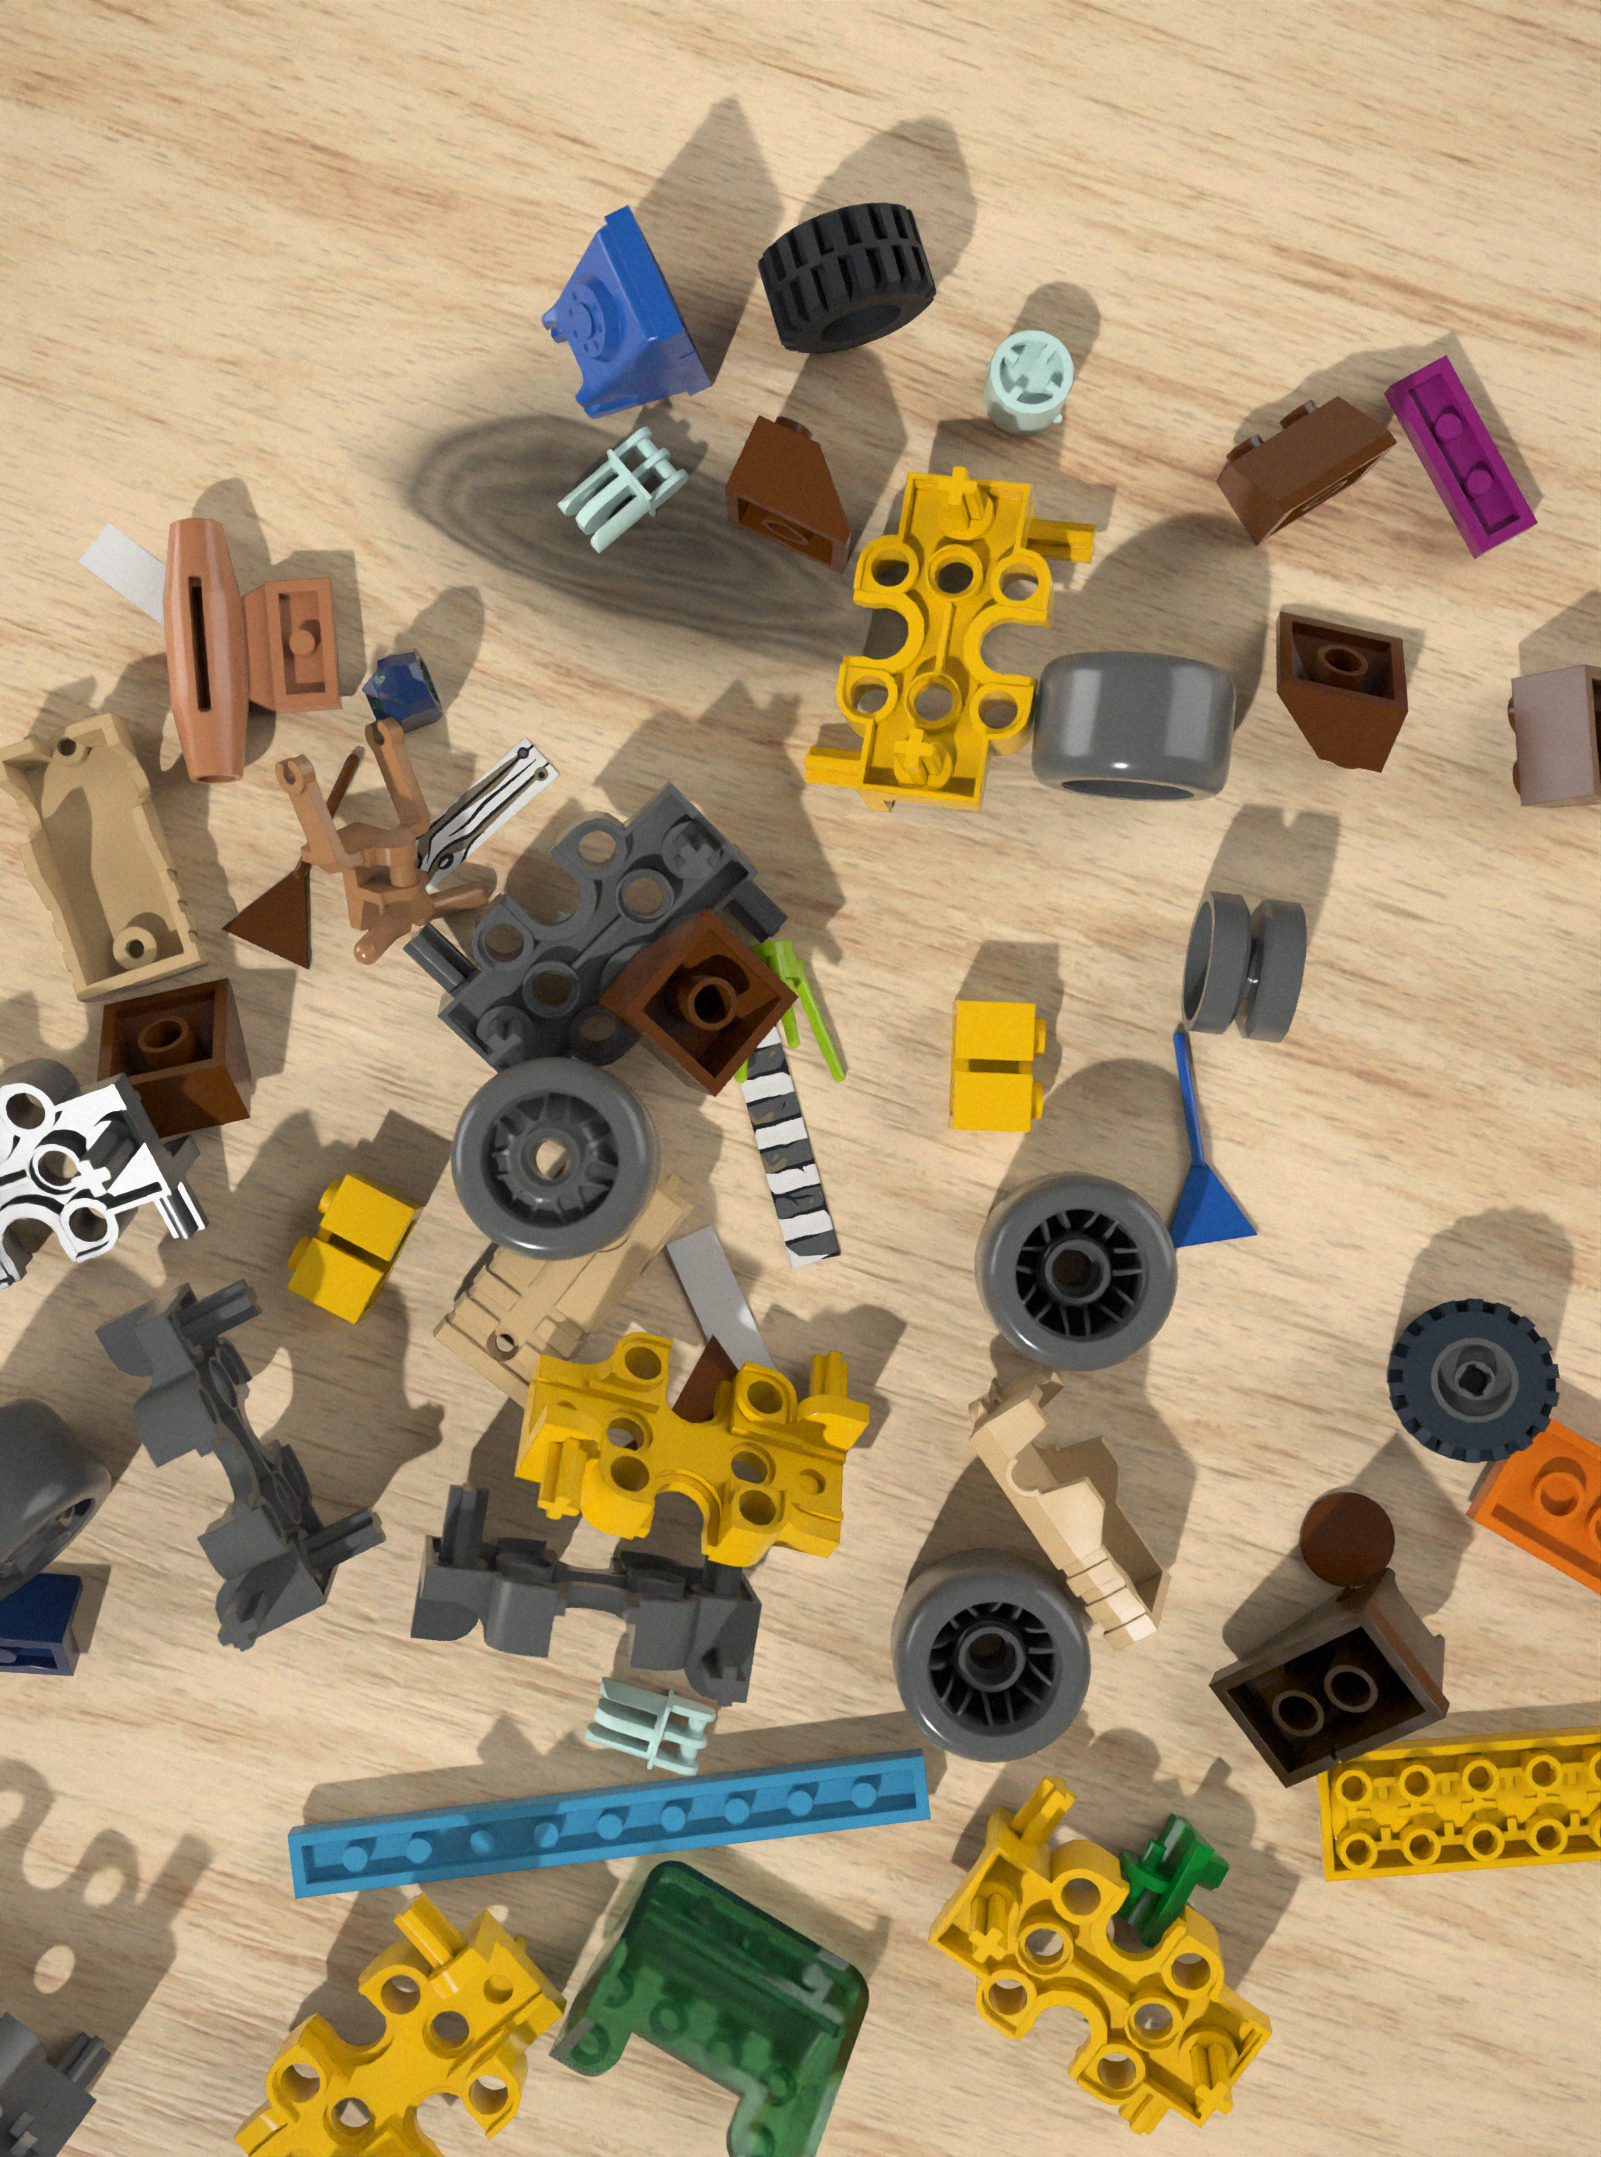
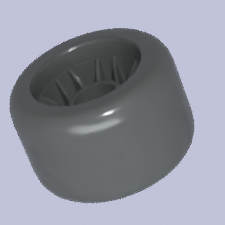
(1134, 726)
(609, 1171)
(1114, 1303)
(47, 1489)
(999, 1702)

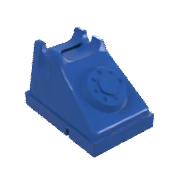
(624, 324)

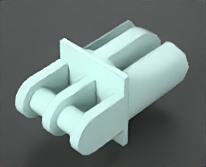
(615, 497)
(637, 1720)

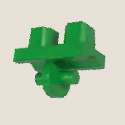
(1166, 1876)

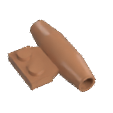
(239, 650)

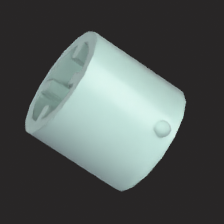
(1028, 383)

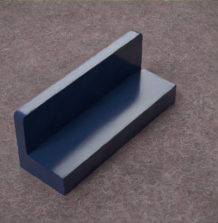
(38, 1624)

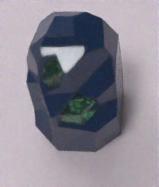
(404, 691)

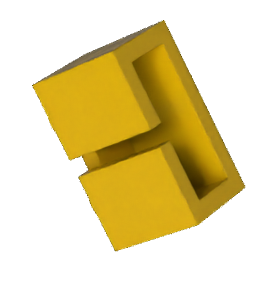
(994, 1066)
(355, 1246)

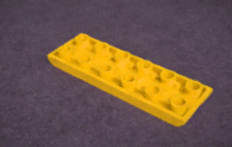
(1463, 1804)

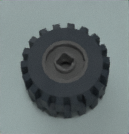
(1473, 1380)

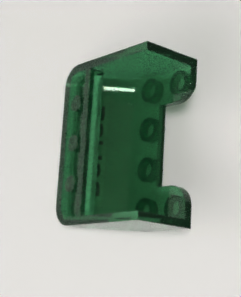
(727, 1999)

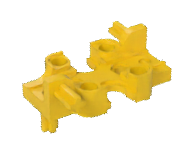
(999, 537)
(755, 1422)
(1025, 1889)
(465, 1972)

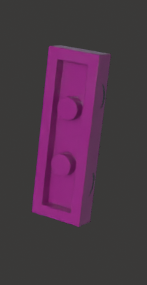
(1460, 457)

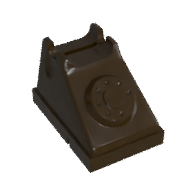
(1337, 1681)

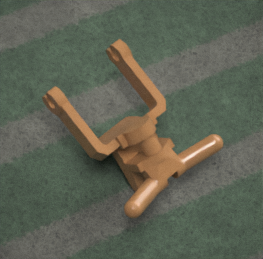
(376, 863)

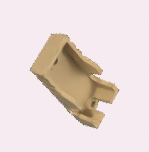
(101, 858)
(553, 1303)
(1071, 1505)

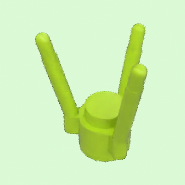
(781, 959)

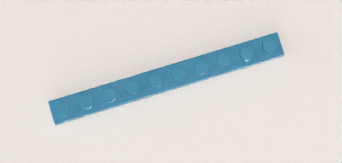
(608, 1823)

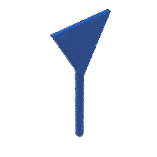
(1205, 1207)

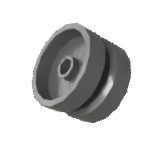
(1244, 967)

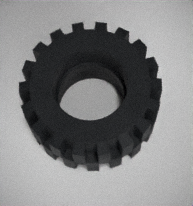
(847, 278)

